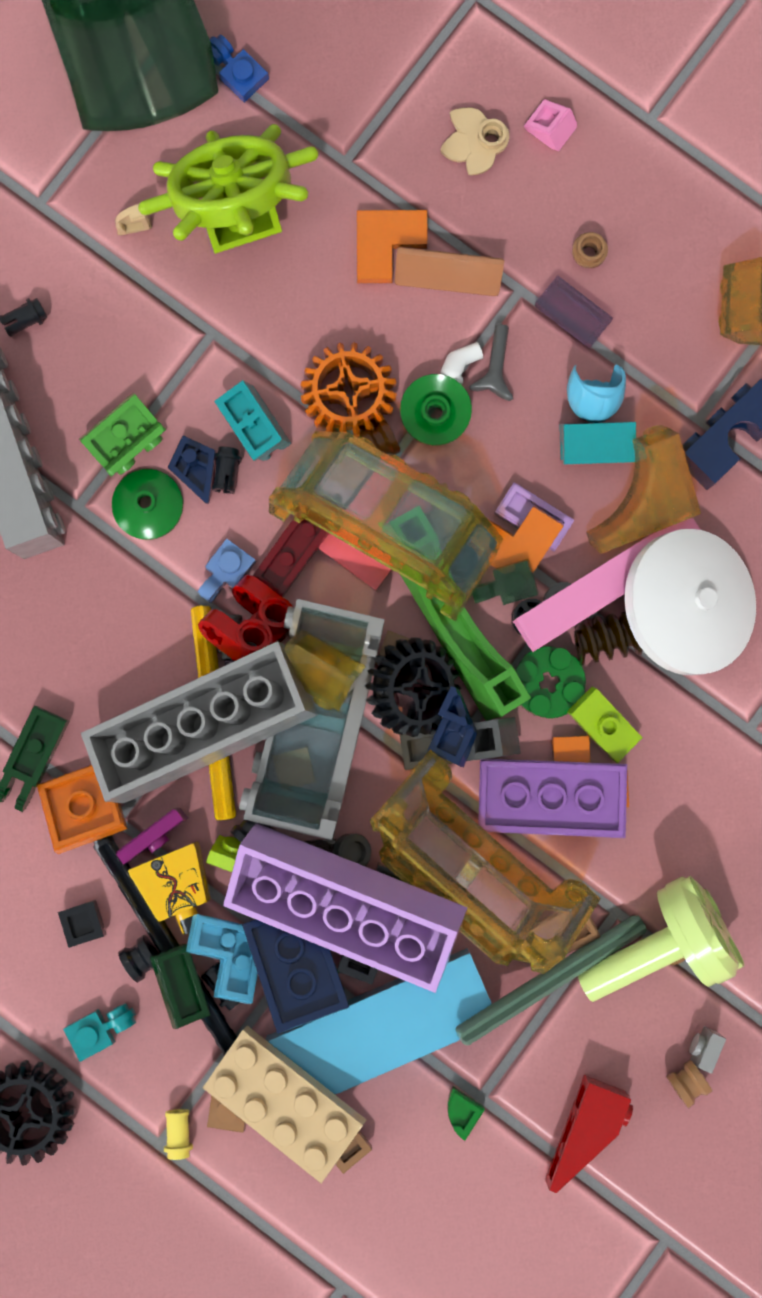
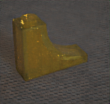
(658, 493)

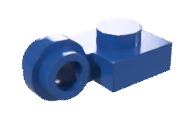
(241, 73)

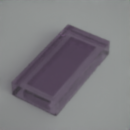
(573, 311)

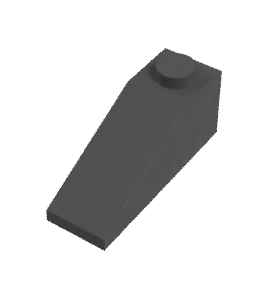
(493, 740)

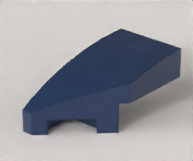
(456, 730)

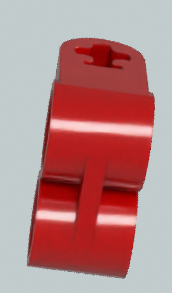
(262, 604)

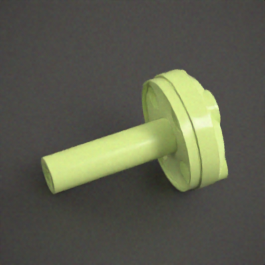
(692, 933)

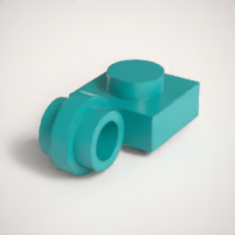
(92, 1033)

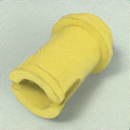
(177, 1134)

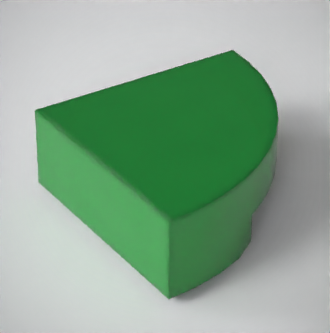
(463, 1112)

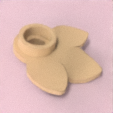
(470, 143)

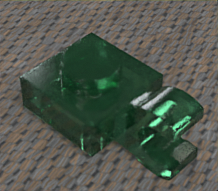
(511, 582)

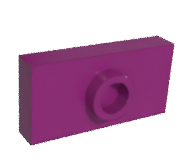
(153, 837)

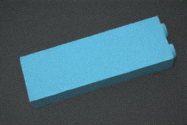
(385, 1027)

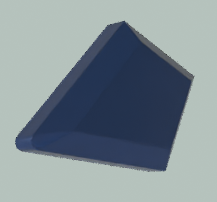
(194, 467)

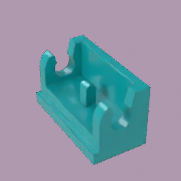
(252, 421)
(597, 443)

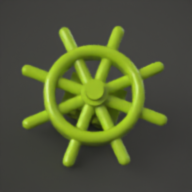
(235, 201)

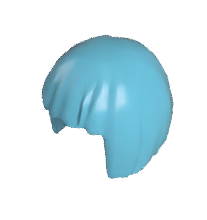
(594, 399)

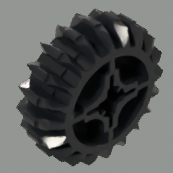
(419, 705)
(57, 1121)

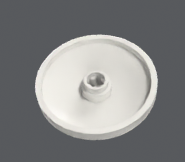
(690, 602)

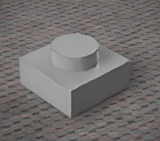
(706, 1049)

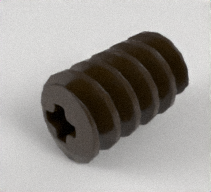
(604, 637)

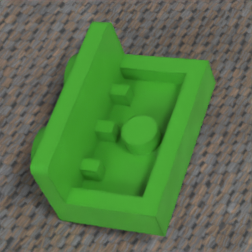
(123, 435)

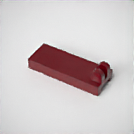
(290, 555)

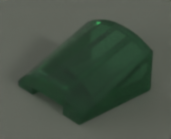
(132, 59)

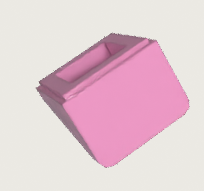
(552, 124)

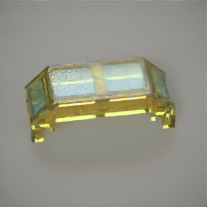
(391, 515)

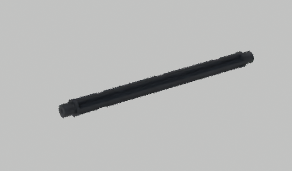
(159, 934)

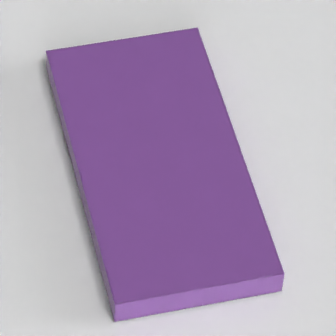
(553, 797)

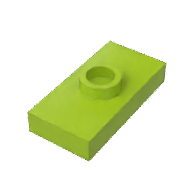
(604, 724)

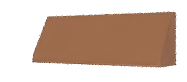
(448, 271)

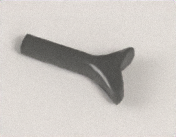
(494, 378)

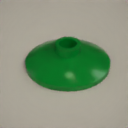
(439, 392)
(157, 518)

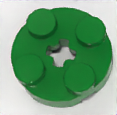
(559, 664)

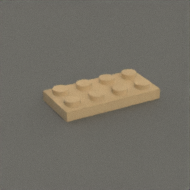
(284, 1104)

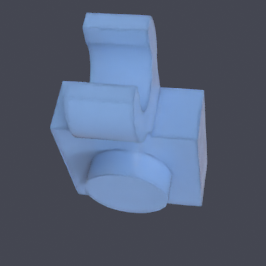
(227, 567)

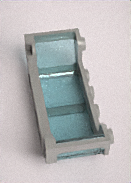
(308, 765)

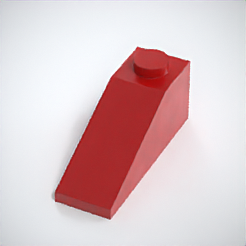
(590, 1127)

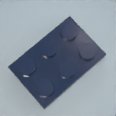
(295, 976)

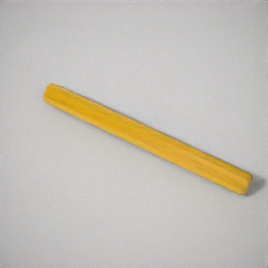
(220, 770)

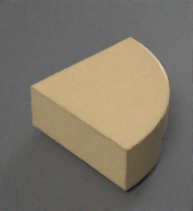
(132, 221)

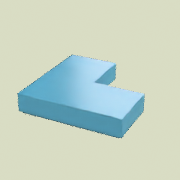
(228, 943)

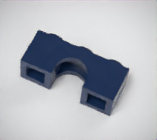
(710, 454)

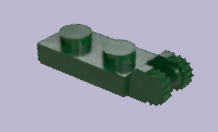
(32, 754)

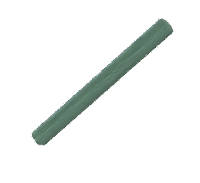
(545, 984)

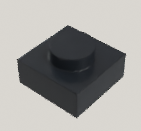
(82, 923)

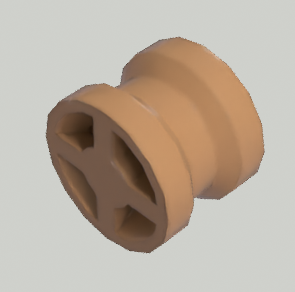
(689, 1083)

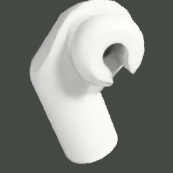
(457, 359)

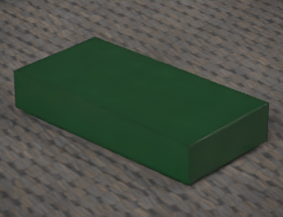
(180, 986)

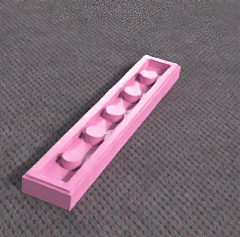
(585, 595)

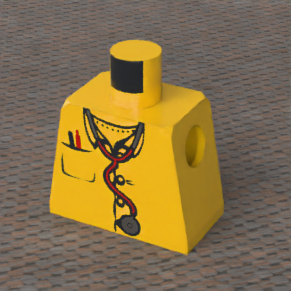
(174, 884)

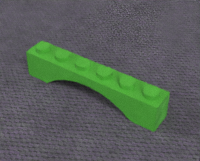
(482, 669)

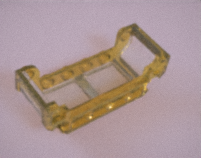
(450, 855)

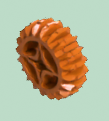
(335, 392)

